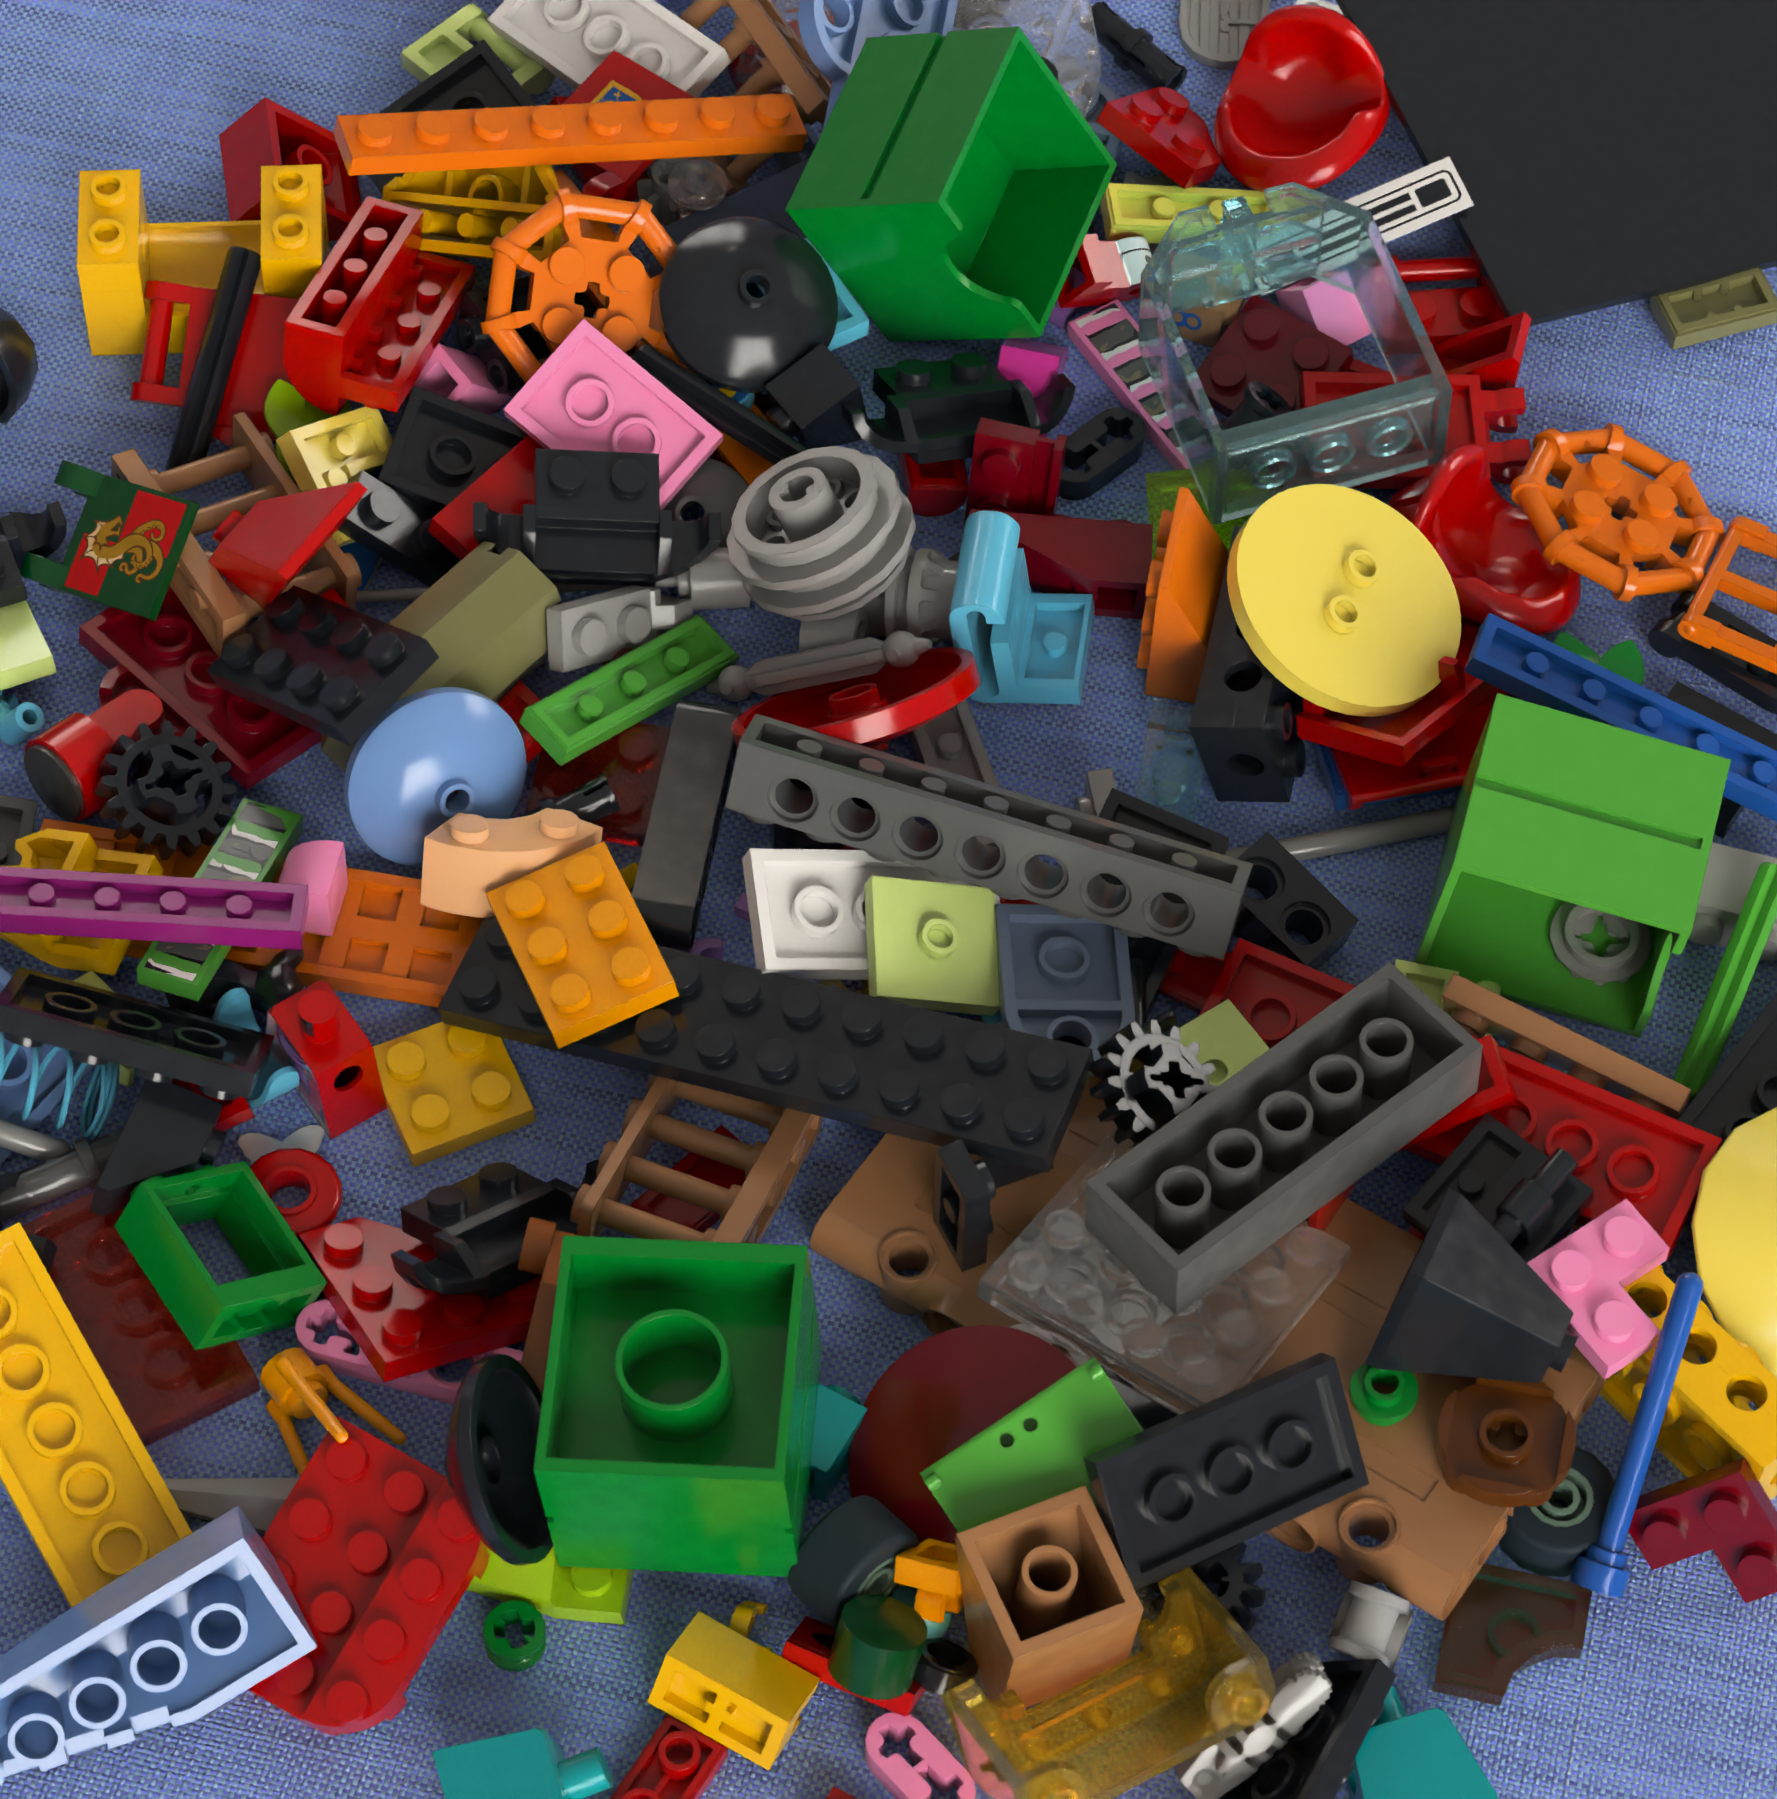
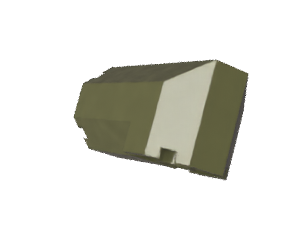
(482, 624)

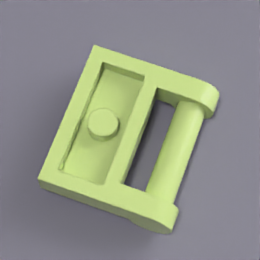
(453, 39)

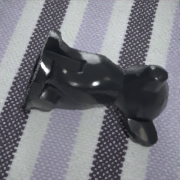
(265, 987)

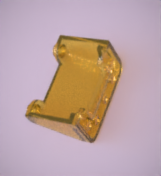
(1128, 1723)

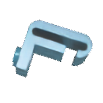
(1022, 641)

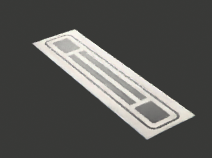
(1413, 200)

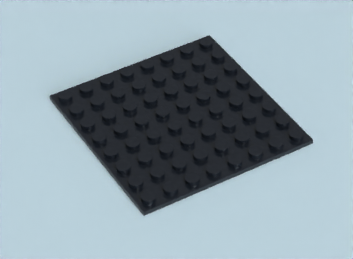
(1594, 136)

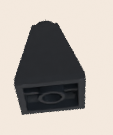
(1472, 1307)

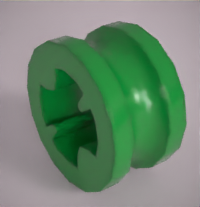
(499, 1649)

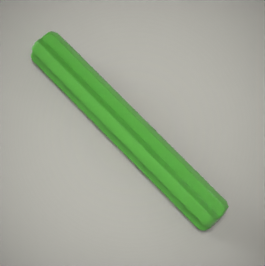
(1730, 982)

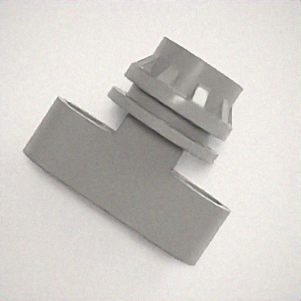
(912, 603)

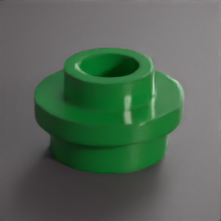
(1378, 1407)

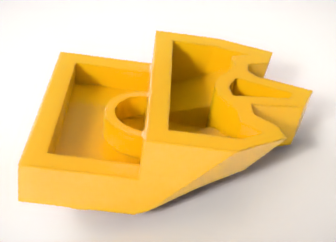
(76, 852)

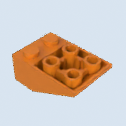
(1180, 600)

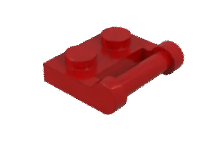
(1449, 310)

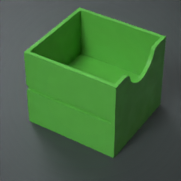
(1578, 818)

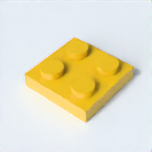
(450, 1090)

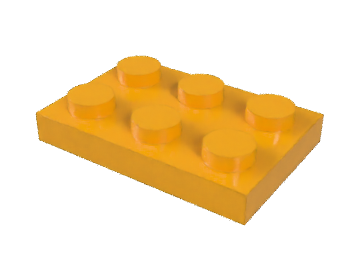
(582, 944)

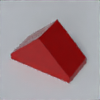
(1488, 351)

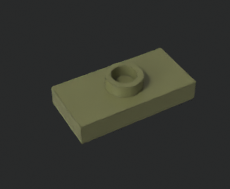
(1716, 308)

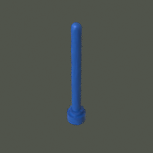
(1604, 1564)

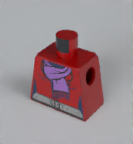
(321, 1041)

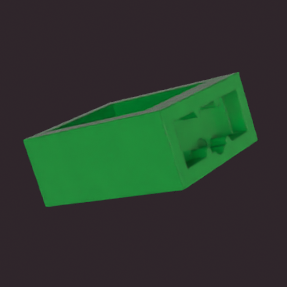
(209, 1313)

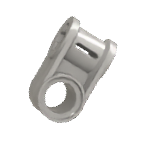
(1370, 1624)

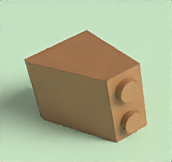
(1045, 1598)

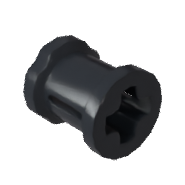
(1258, 404)

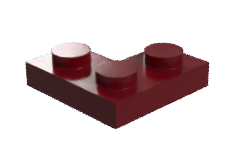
(1714, 1511)

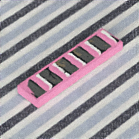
(1110, 345)

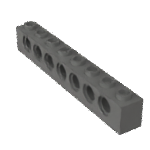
(1019, 824)

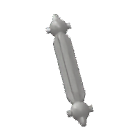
(819, 666)

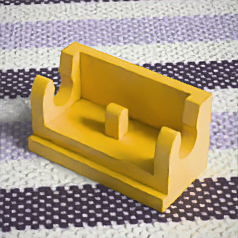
(732, 1690)

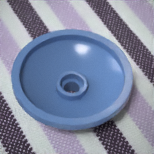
(422, 754)

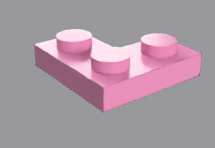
(1590, 1276)

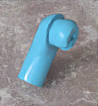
(18, 721)

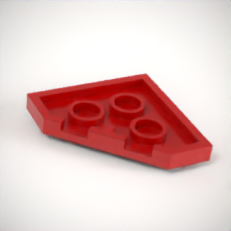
(401, 1324)

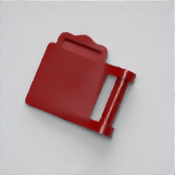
(255, 365)

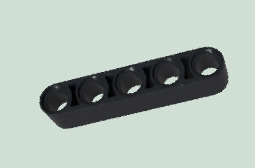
(685, 822)

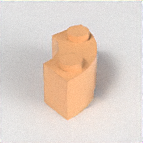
(481, 854)

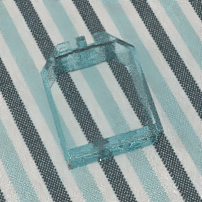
(1325, 443)

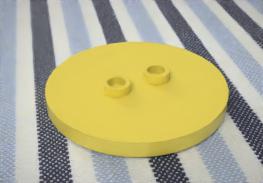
(1343, 600)

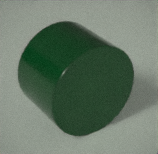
(877, 1647)

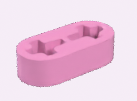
(925, 1751)

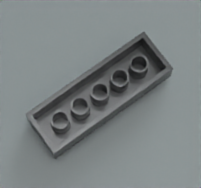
(1282, 1137)

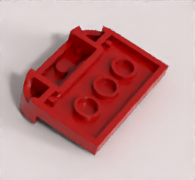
(376, 1571)

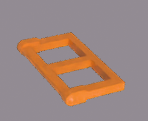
(1711, 633)

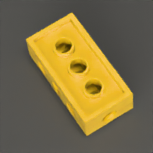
(1708, 1406)

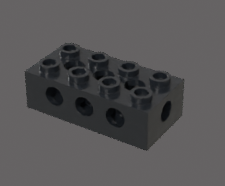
(1244, 717)

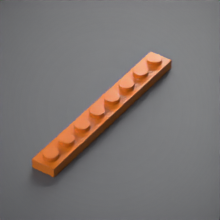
(568, 134)

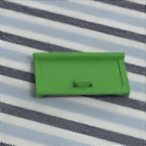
(1072, 1421)

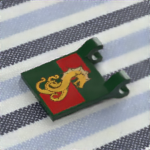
(121, 545)

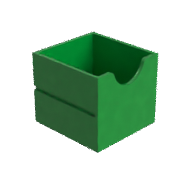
(952, 185)
(679, 1405)

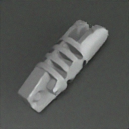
(1298, 1694)

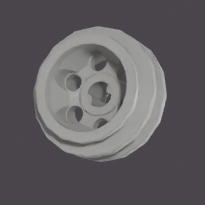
(821, 533)

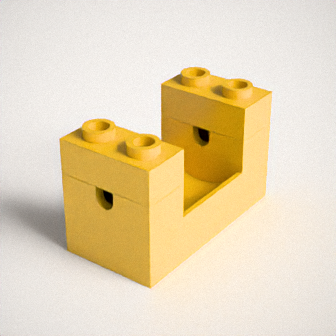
(124, 251)

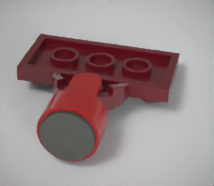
(152, 679)

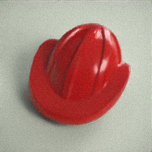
(1301, 100)
(1488, 545)

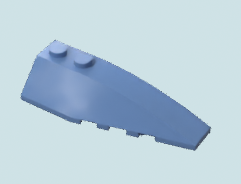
(151, 1648)

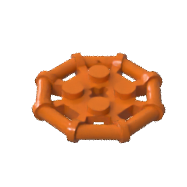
(569, 270)
(1590, 491)

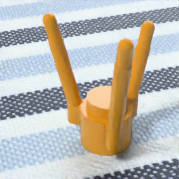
(302, 1391)

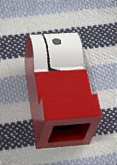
(1110, 272)

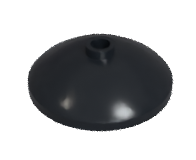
(725, 330)
(493, 1459)

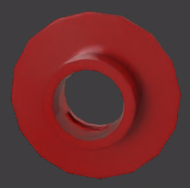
(307, 1171)

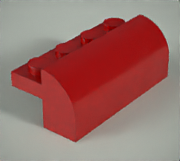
(372, 312)

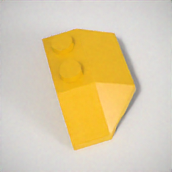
(475, 205)

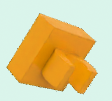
(935, 1573)

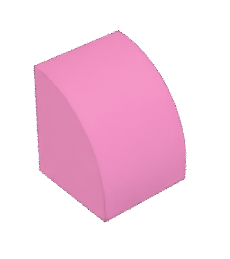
(1325, 308)
(461, 379)
(324, 870)

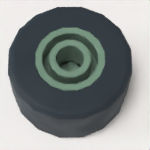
(1551, 1535)
(849, 1556)

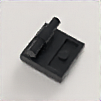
(1510, 1184)

